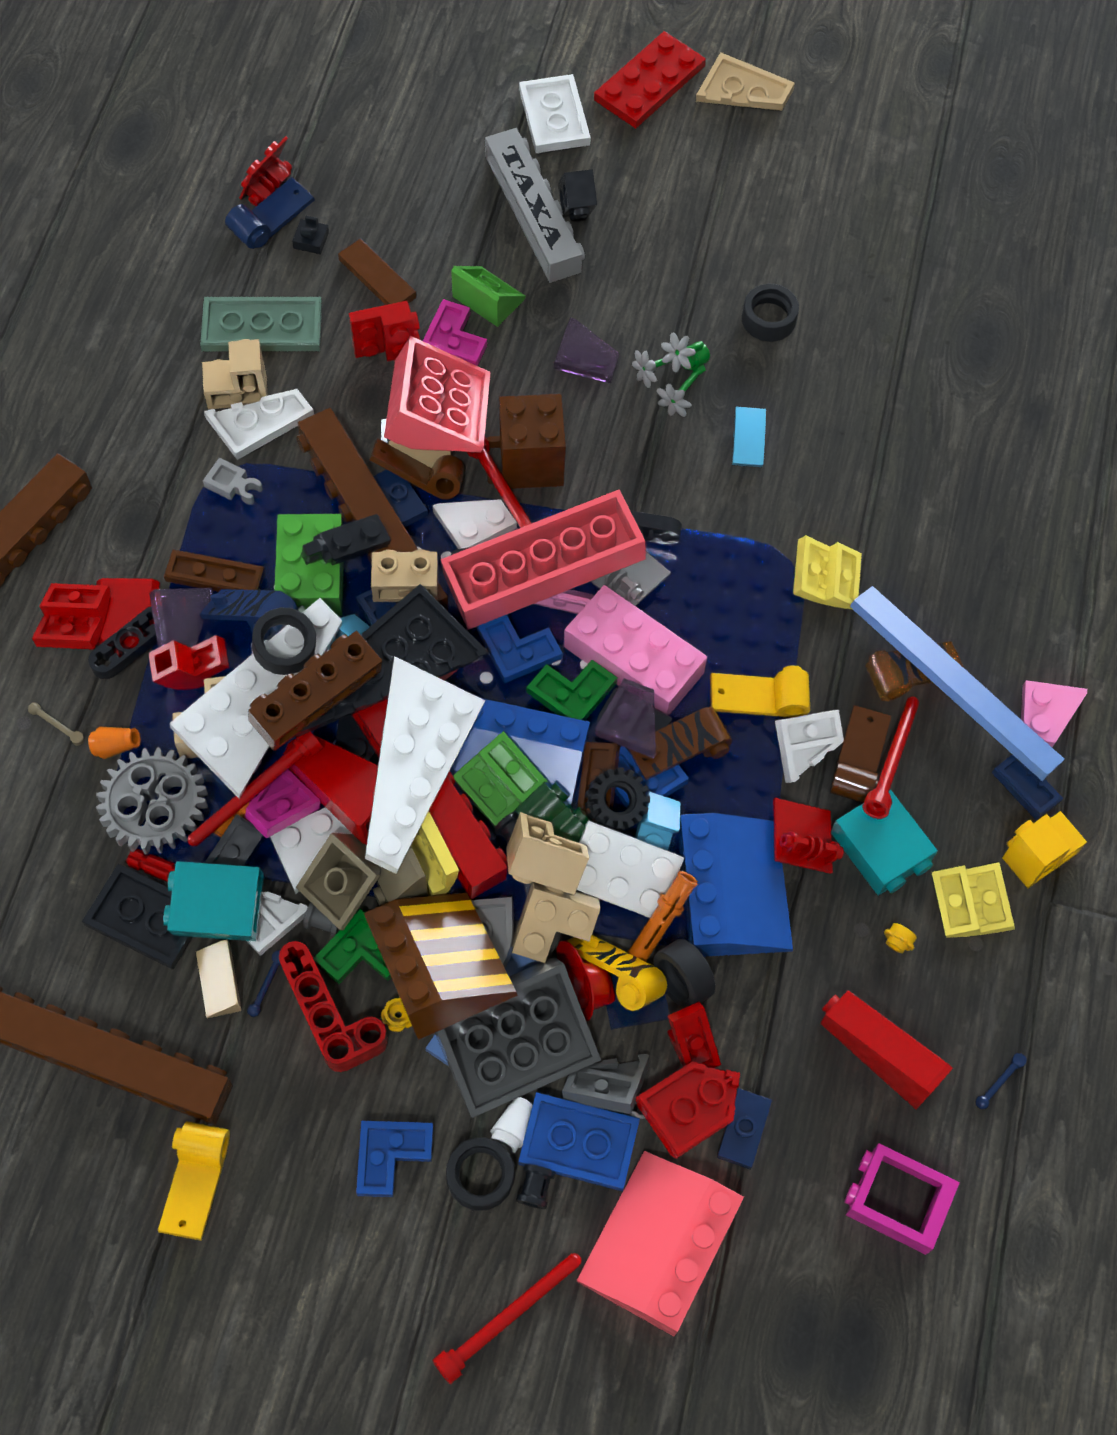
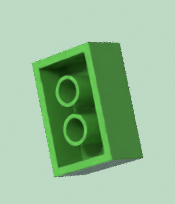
(311, 581)

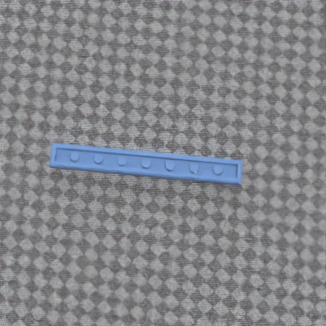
(957, 683)

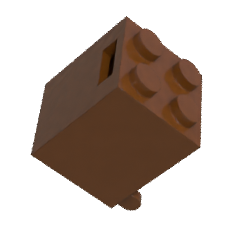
(531, 440)

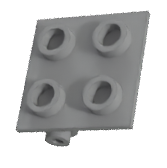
(635, 580)

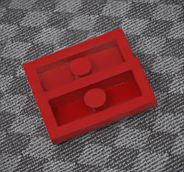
(72, 616)

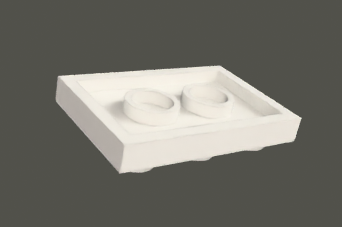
(554, 113)
(626, 869)

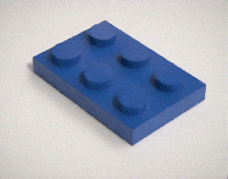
(579, 1141)

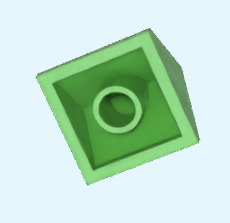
(485, 293)

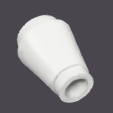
(512, 1125)

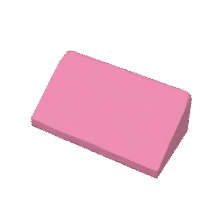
(569, 601)

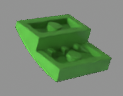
(498, 779)

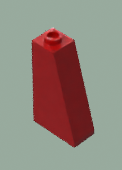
(341, 783)
(885, 1048)

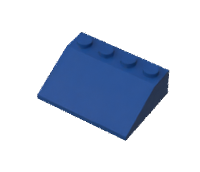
(547, 740)
(739, 888)

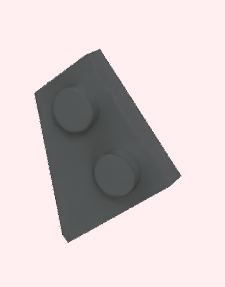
(608, 1084)

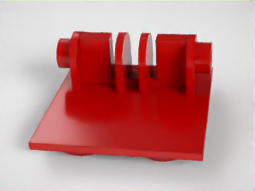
(266, 175)
(804, 836)

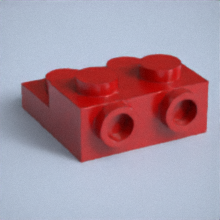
(383, 329)

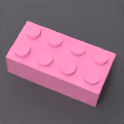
(635, 648)

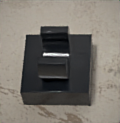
(310, 235)

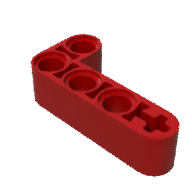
(322, 1005)

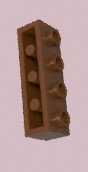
(314, 690)

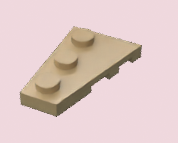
(744, 85)

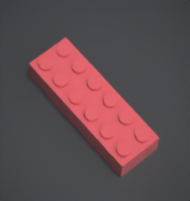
(544, 559)

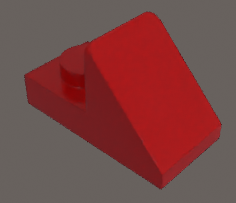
(693, 1036)

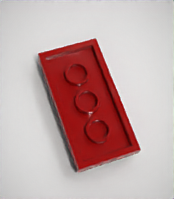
(649, 79)

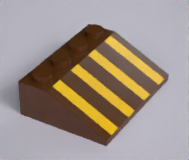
(439, 959)

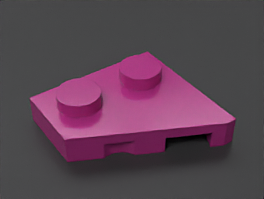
(281, 804)

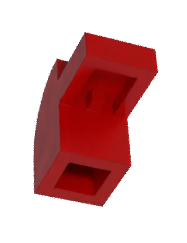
(187, 667)

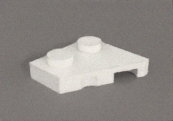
(474, 521)
(807, 740)
(275, 920)

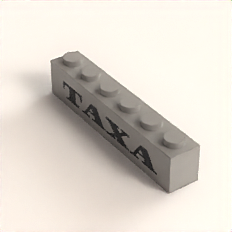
(534, 205)

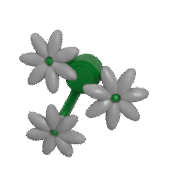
(689, 357)

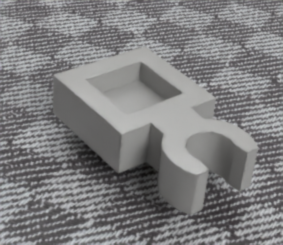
(229, 480)

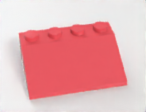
(437, 400)
(660, 1241)

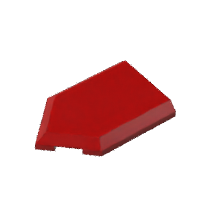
(126, 601)
(690, 1106)

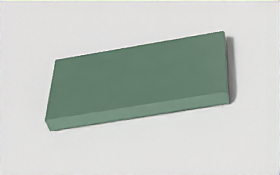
(275, 321)

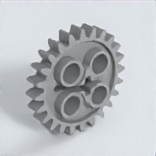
(124, 792)

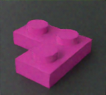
(448, 334)

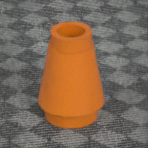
(112, 741)

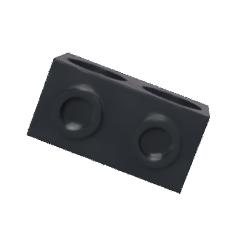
(577, 194)

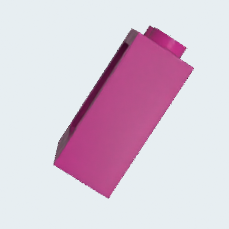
(927, 1236)

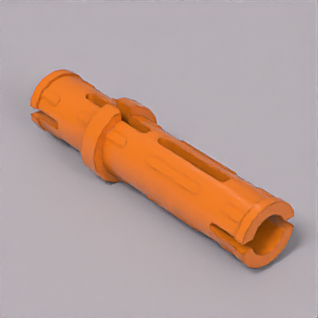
(668, 908)

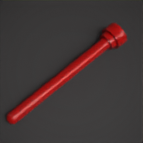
(501, 485)
(303, 746)
(878, 801)
(452, 1362)

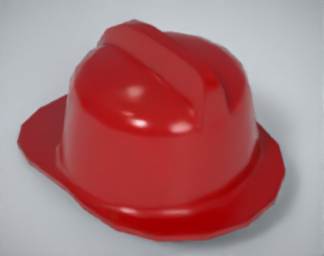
(590, 982)

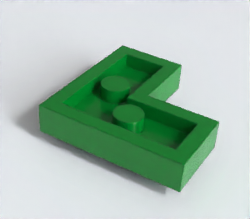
(573, 698)
(349, 949)

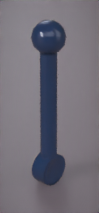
(255, 1009)
(1017, 1061)

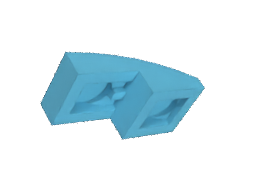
(749, 436)

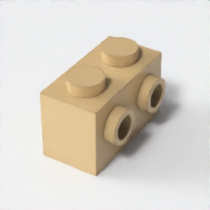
(398, 573)

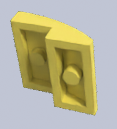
(827, 573)
(434, 858)
(973, 900)

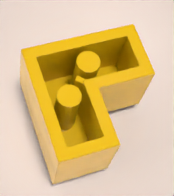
(1042, 847)

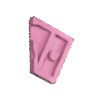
(1049, 708)

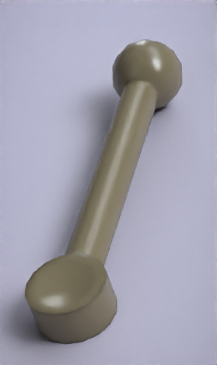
(76, 737)

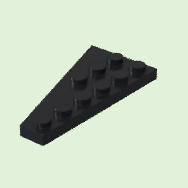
(417, 633)

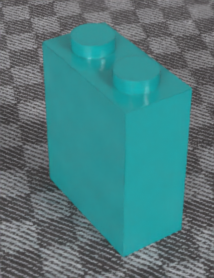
(886, 847)
(214, 901)

